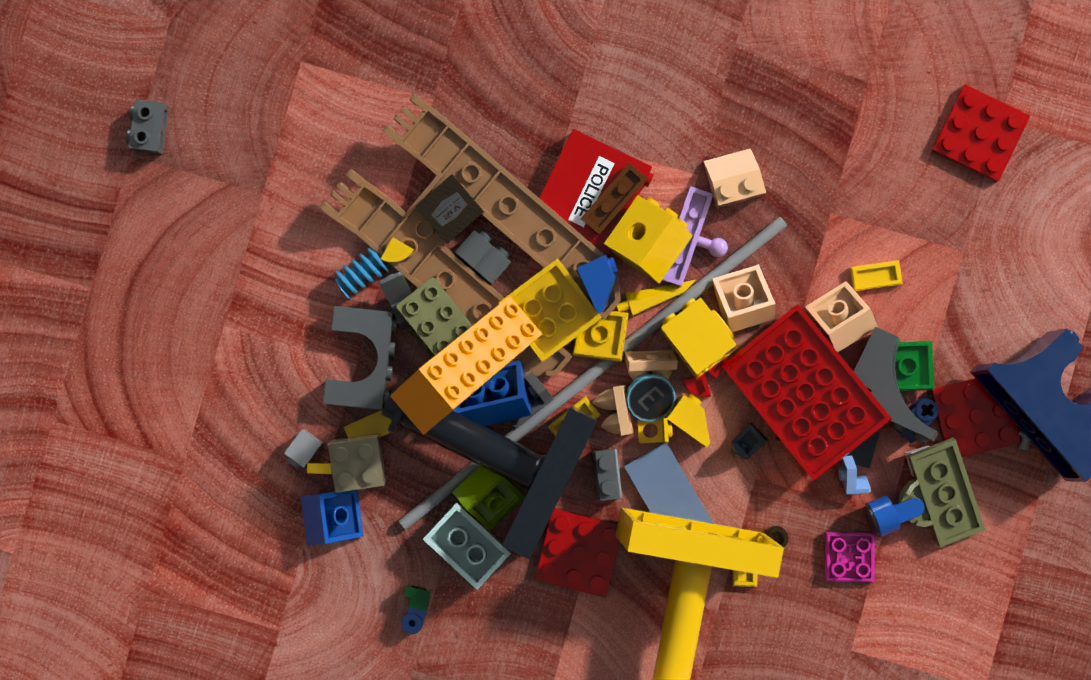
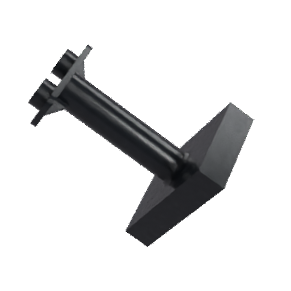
(539, 474)

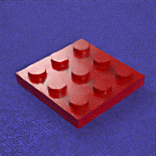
(980, 133)
(973, 418)
(578, 553)

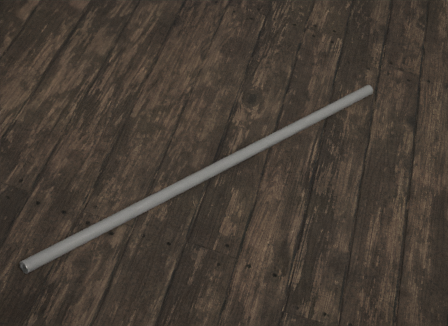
(602, 365)

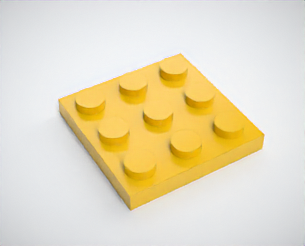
(555, 308)

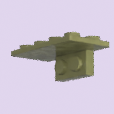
(432, 317)

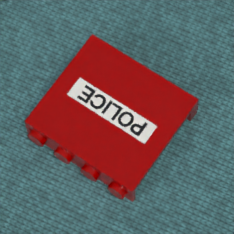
(582, 176)

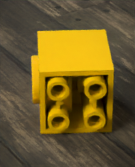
(649, 238)
(698, 336)

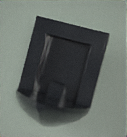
(748, 442)

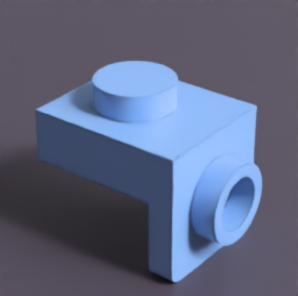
(848, 475)

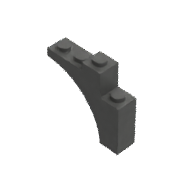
(878, 374)

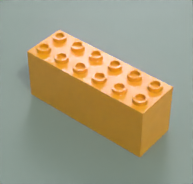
(465, 365)

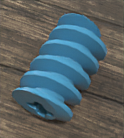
(360, 272)

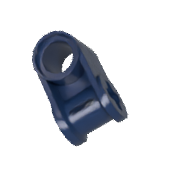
(926, 419)

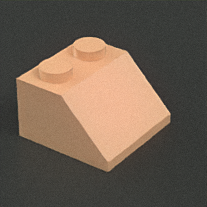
(734, 178)
(744, 298)
(842, 316)

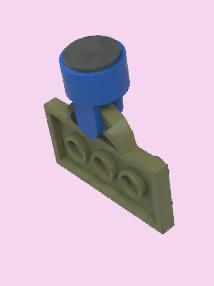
(934, 498)

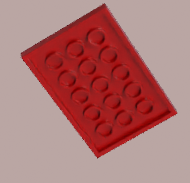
(806, 392)

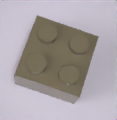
(357, 462)

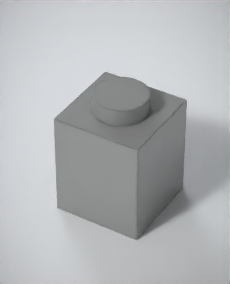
(303, 449)

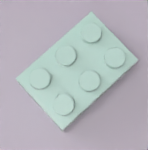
(467, 545)

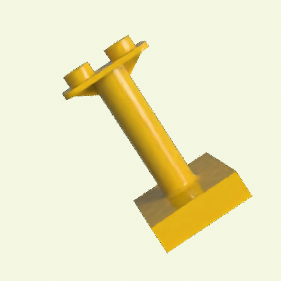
(695, 549)

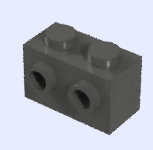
(148, 126)

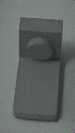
(396, 290)
(539, 398)

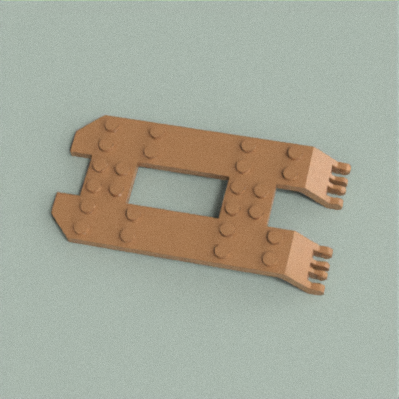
(505, 203)

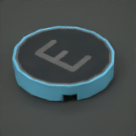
(650, 397)

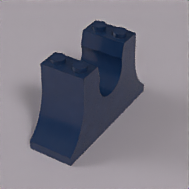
(1034, 400)

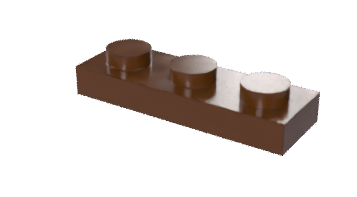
(614, 199)

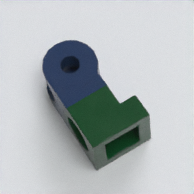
(415, 617)

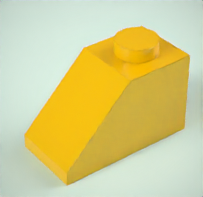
(690, 418)

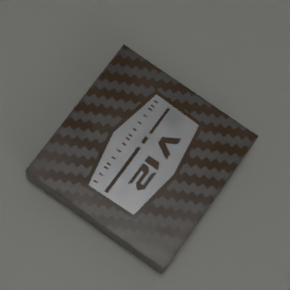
(449, 209)

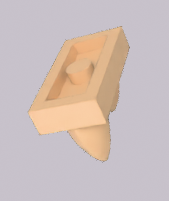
(658, 361)
(615, 400)

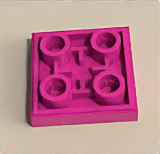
(849, 556)

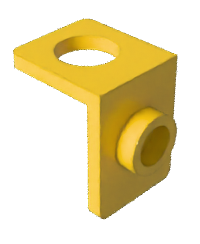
(663, 433)

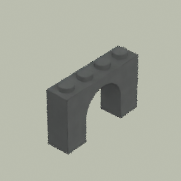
(379, 328)

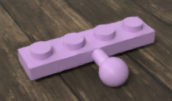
(694, 214)

